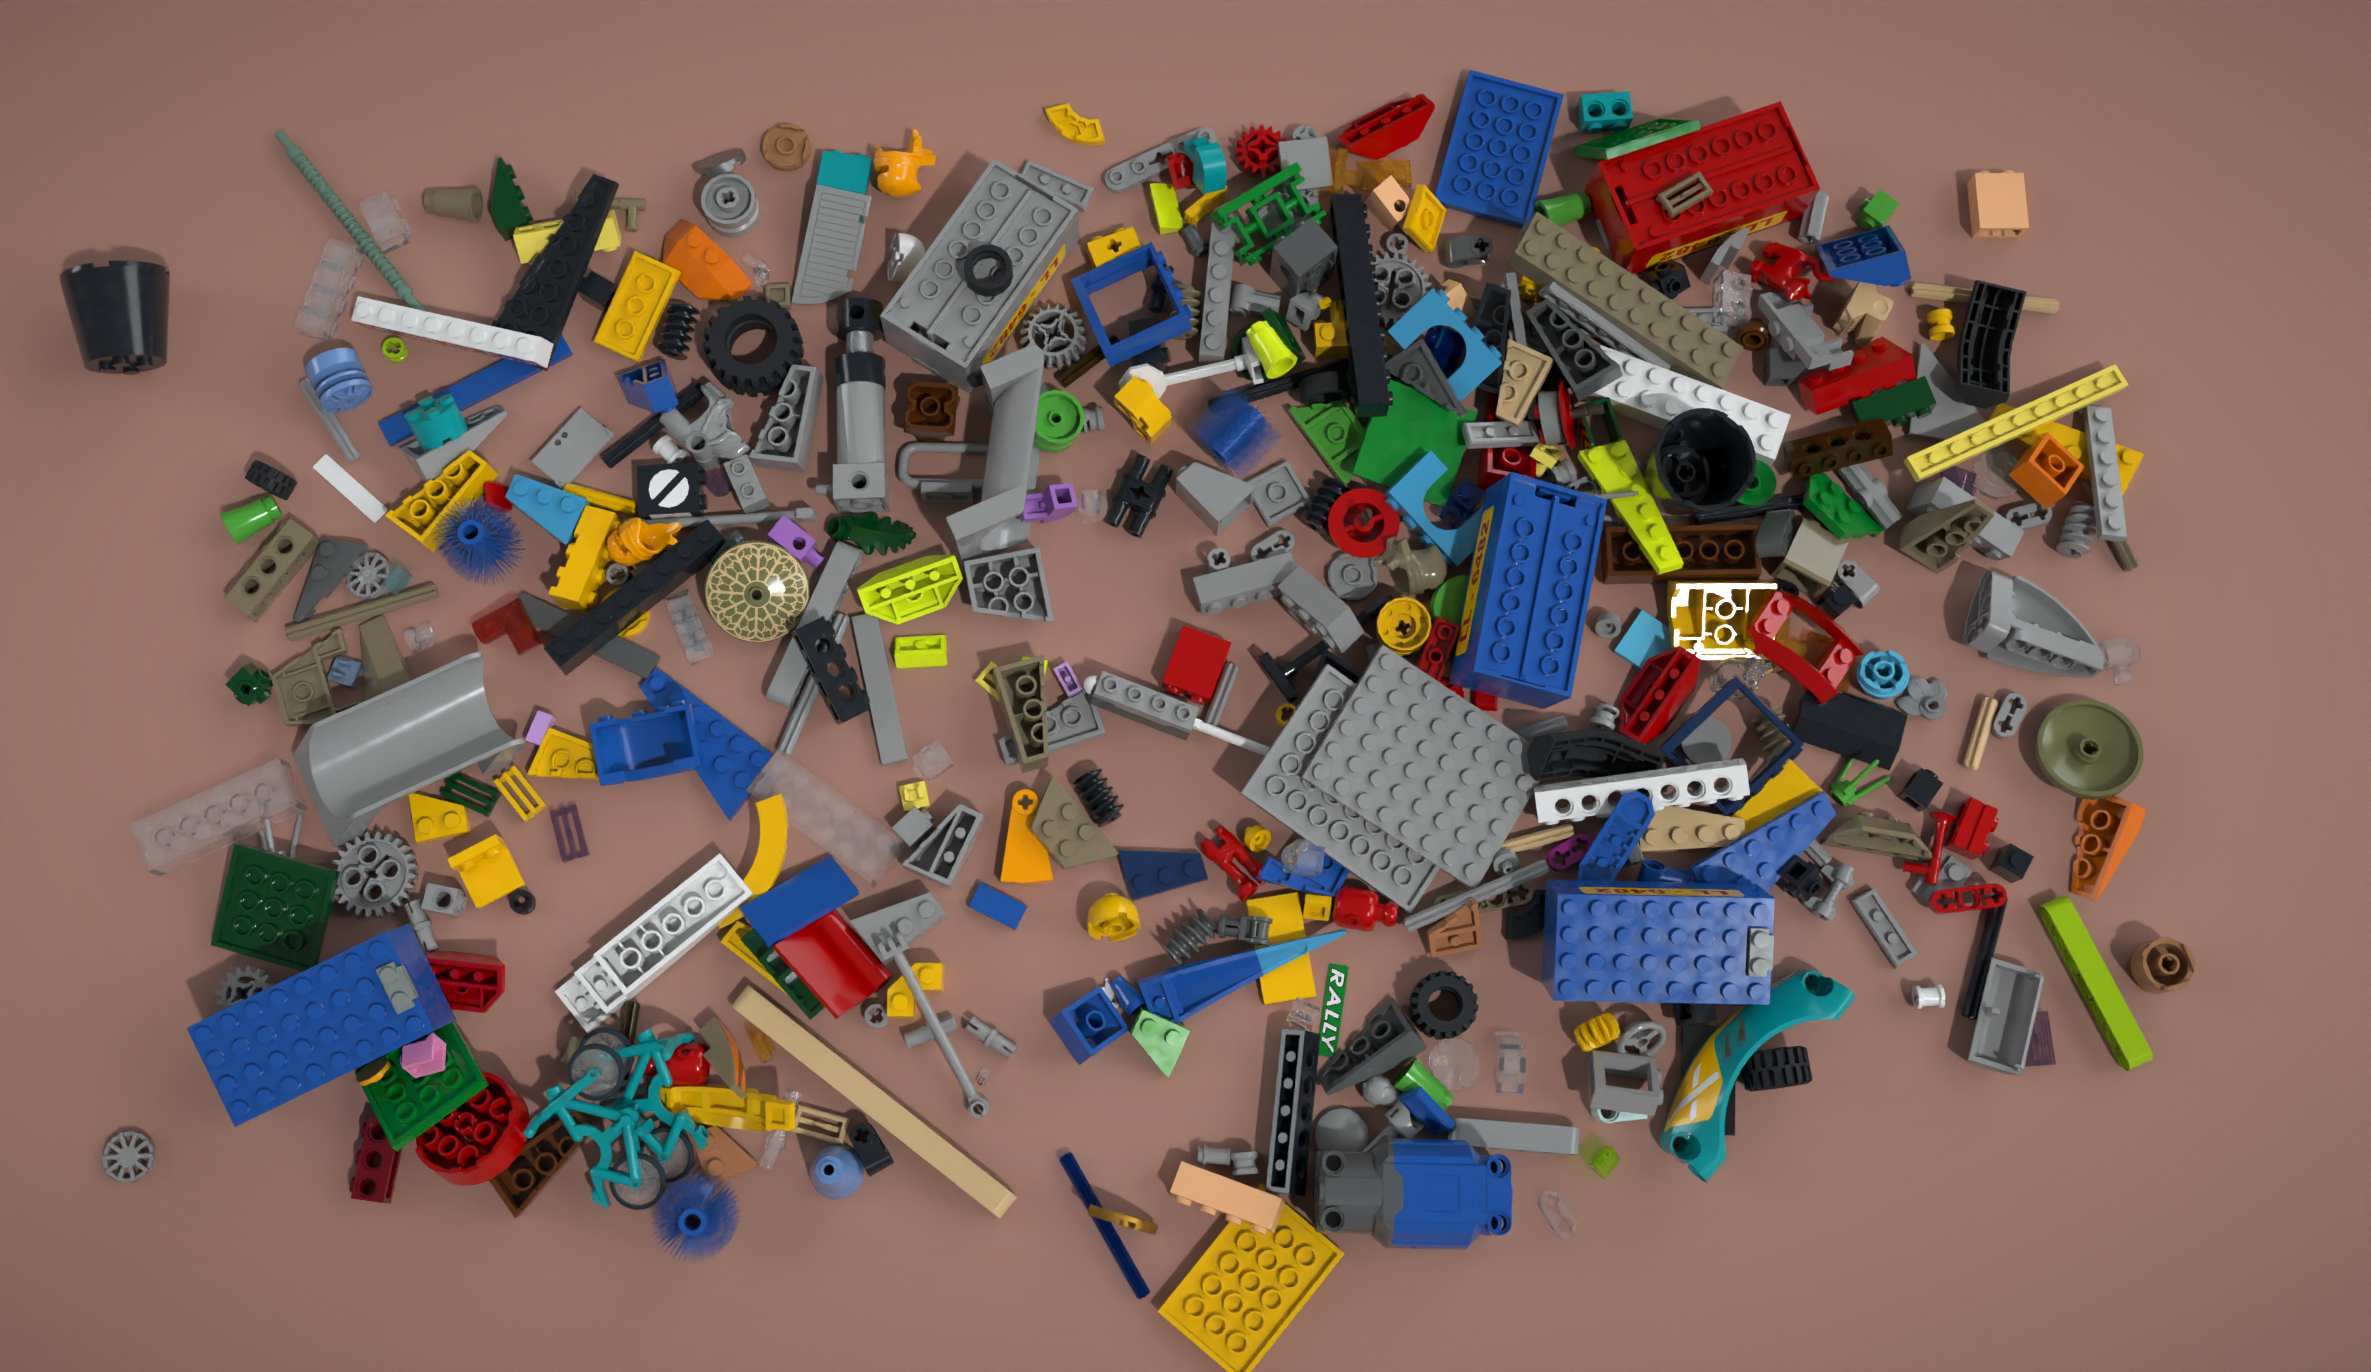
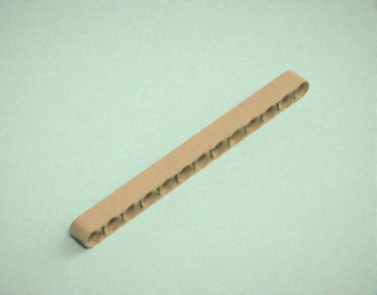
(874, 1102)

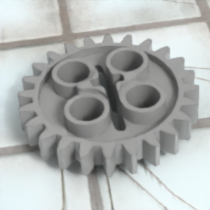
(1408, 293)
(392, 888)

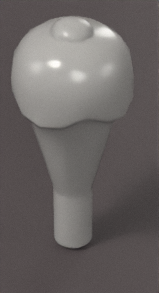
(1380, 1092)

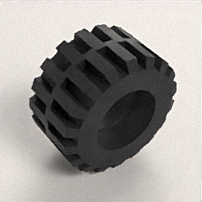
(1459, 989)
(1777, 1068)

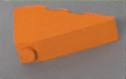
(2102, 841)

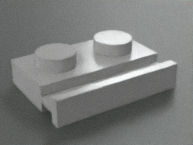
(1951, 875)

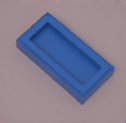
(997, 906)
(1426, 1110)

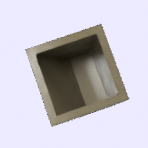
(1811, 558)

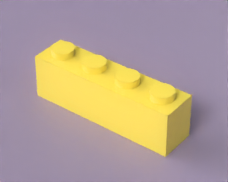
(534, 238)

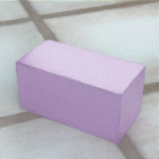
(1067, 680)
(539, 728)

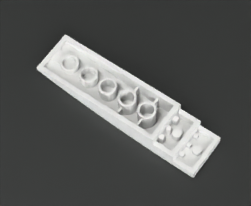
(653, 943)

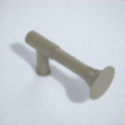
(631, 205)

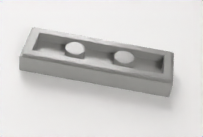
(1060, 185)
(1499, 434)
(1884, 928)

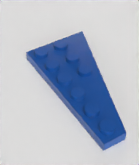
(727, 753)

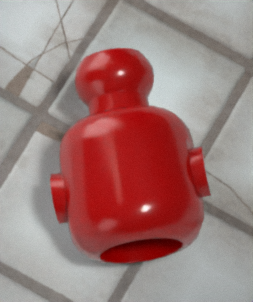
(1361, 909)
(686, 1065)

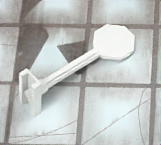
(1160, 381)

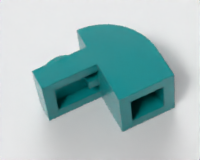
(1209, 164)

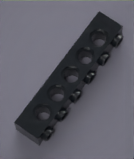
(1293, 1112)

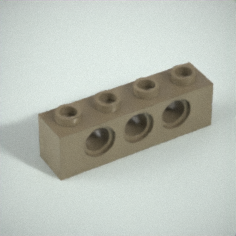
(272, 584)

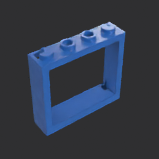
(1116, 271)

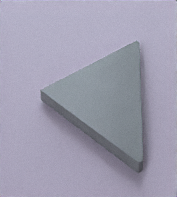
(1950, 413)

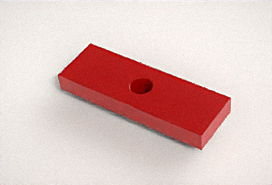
(1440, 642)

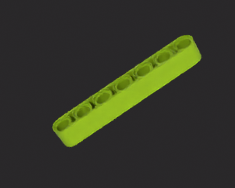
(2095, 983)

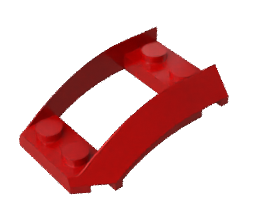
(1833, 666)

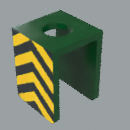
(1609, 420)

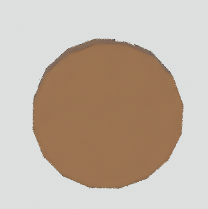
(786, 147)

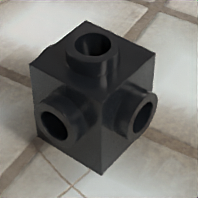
(1669, 278)
(1801, 878)

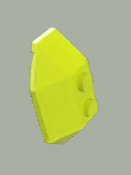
(911, 588)

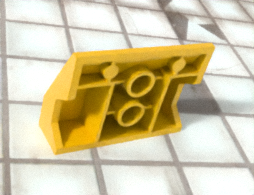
(1713, 615)

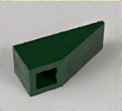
(507, 203)

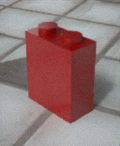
(1195, 665)

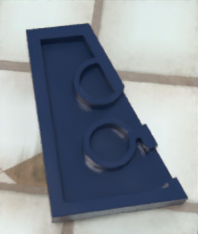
(1160, 872)

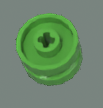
(1068, 420)

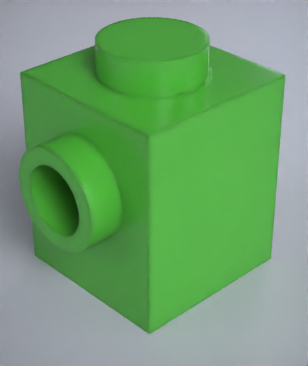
(1877, 210)

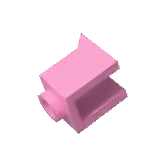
(424, 1056)

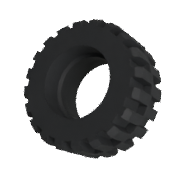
(741, 318)

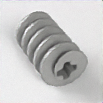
(2077, 530)

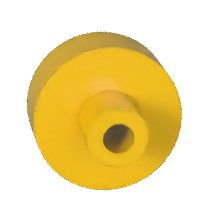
(1257, 838)

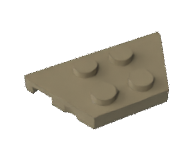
(1067, 830)

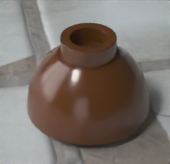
(1754, 335)

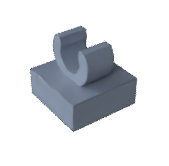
(345, 672)

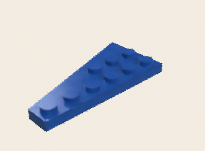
(1768, 848)

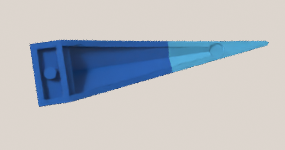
(1193, 986)

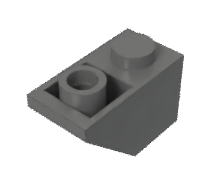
(1780, 368)

